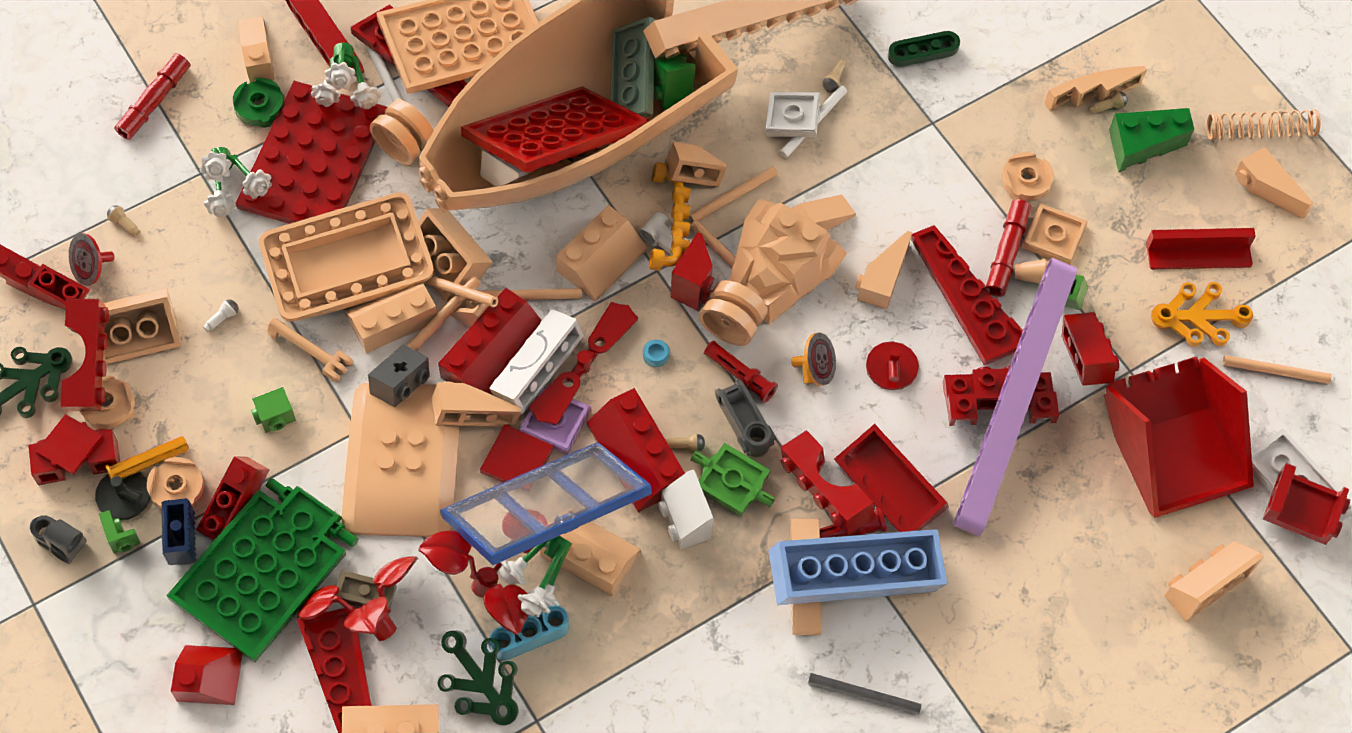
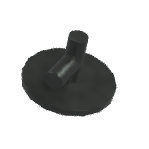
(123, 496)

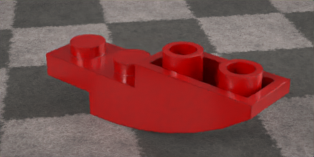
(38, 280)

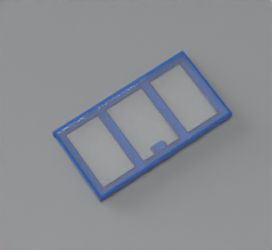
(545, 503)

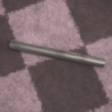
(864, 693)

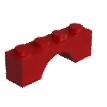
(84, 388)
(847, 505)

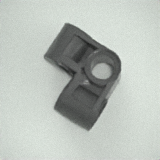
(58, 537)

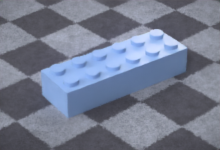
(857, 567)

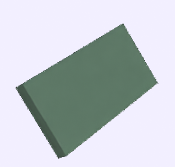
(632, 68)

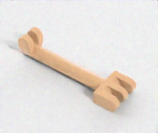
(277, 327)

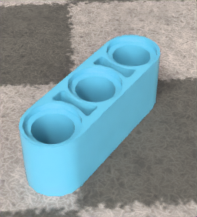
(545, 634)

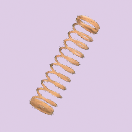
(1217, 125)

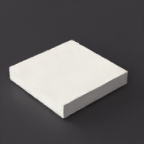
(792, 114)

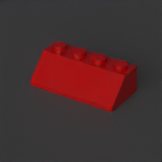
(490, 343)
(635, 439)

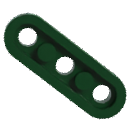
(931, 43)

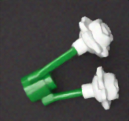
(342, 76)
(218, 165)
(542, 596)

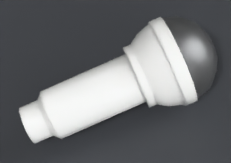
(227, 309)

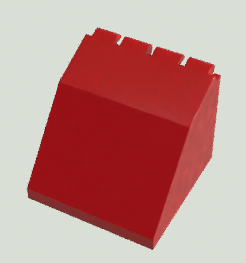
(1182, 434)

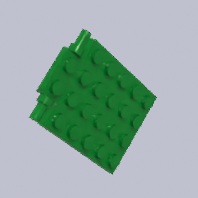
(263, 568)

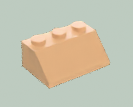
(452, 249)
(600, 253)
(391, 316)
(140, 326)
(598, 556)
(1212, 578)

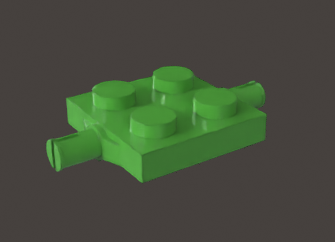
(733, 479)

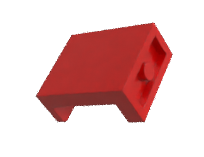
(1306, 506)

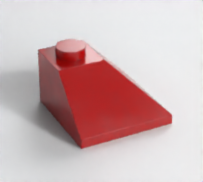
(206, 675)

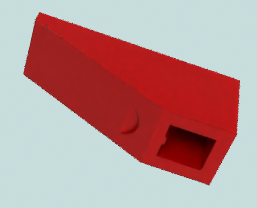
(236, 488)

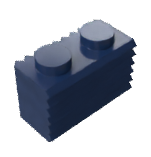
(178, 532)

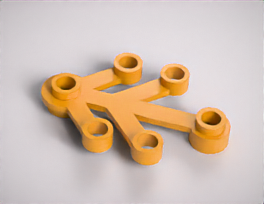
(1199, 316)

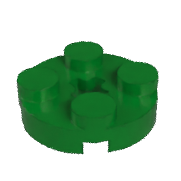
(258, 115)

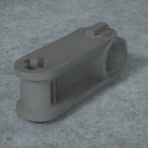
(745, 419)

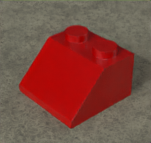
(693, 275)

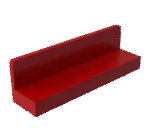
(1200, 248)

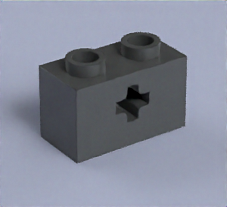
(399, 375)

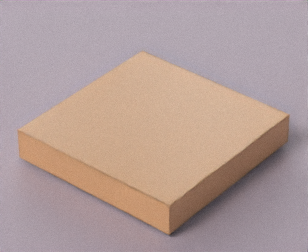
(1054, 234)

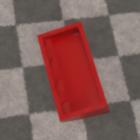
(891, 481)

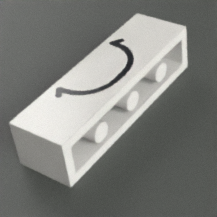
(537, 360)

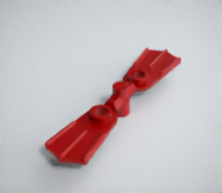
(556, 397)

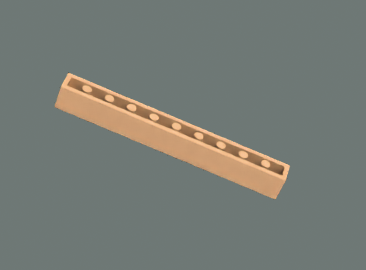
(729, 21)

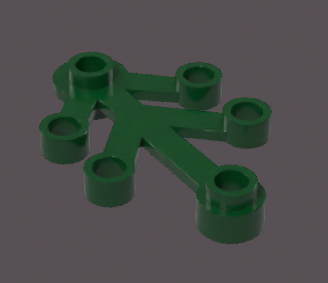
(30, 379)
(482, 680)

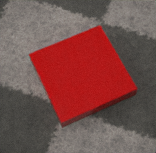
(515, 455)

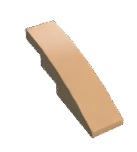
(1095, 85)
(805, 616)

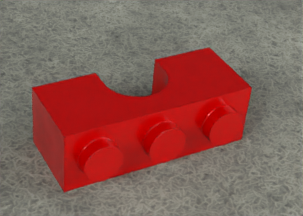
(104, 453)

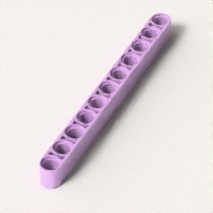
(1015, 397)

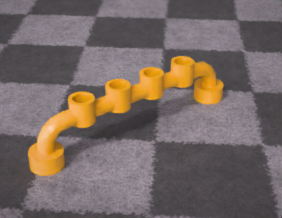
(679, 228)

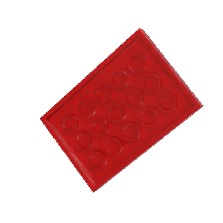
(553, 129)
(312, 156)

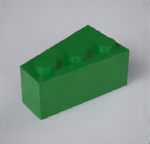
(672, 80)
(1148, 134)

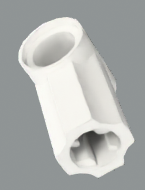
(658, 232)

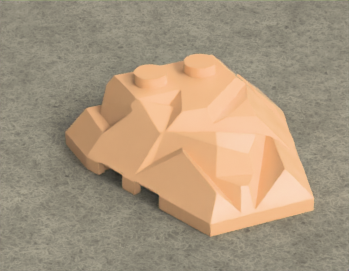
(783, 256)

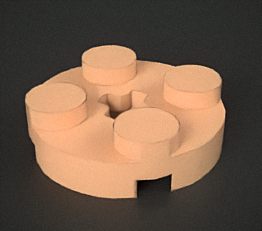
(1024, 189)
(119, 410)
(167, 473)

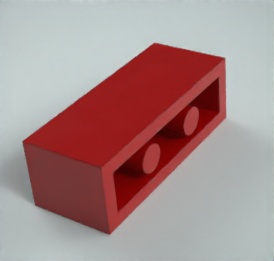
(1089, 348)

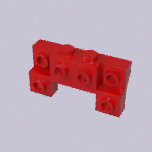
(981, 390)

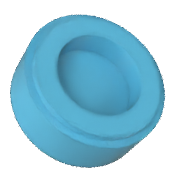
(656, 353)

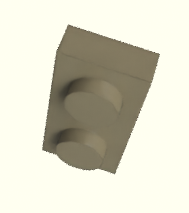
(360, 589)

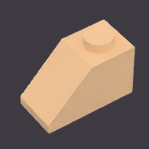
(694, 165)

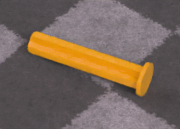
(148, 458)

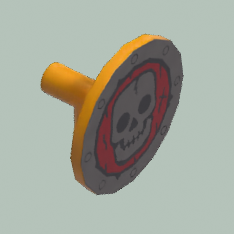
(818, 360)

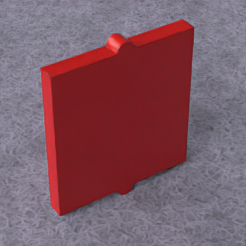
(69, 444)

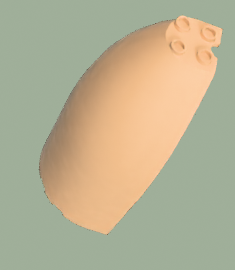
(548, 59)

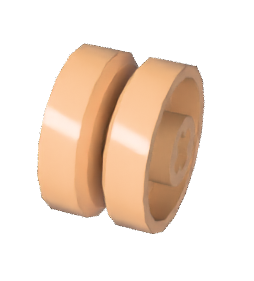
(401, 132)
(733, 313)

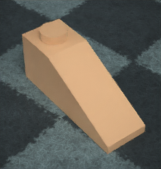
(255, 49)
(1270, 181)
(826, 211)
(882, 274)
(468, 406)

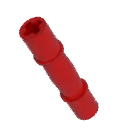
(152, 96)
(1008, 248)

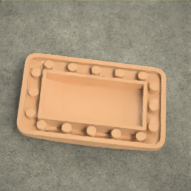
(345, 257)
(398, 466)

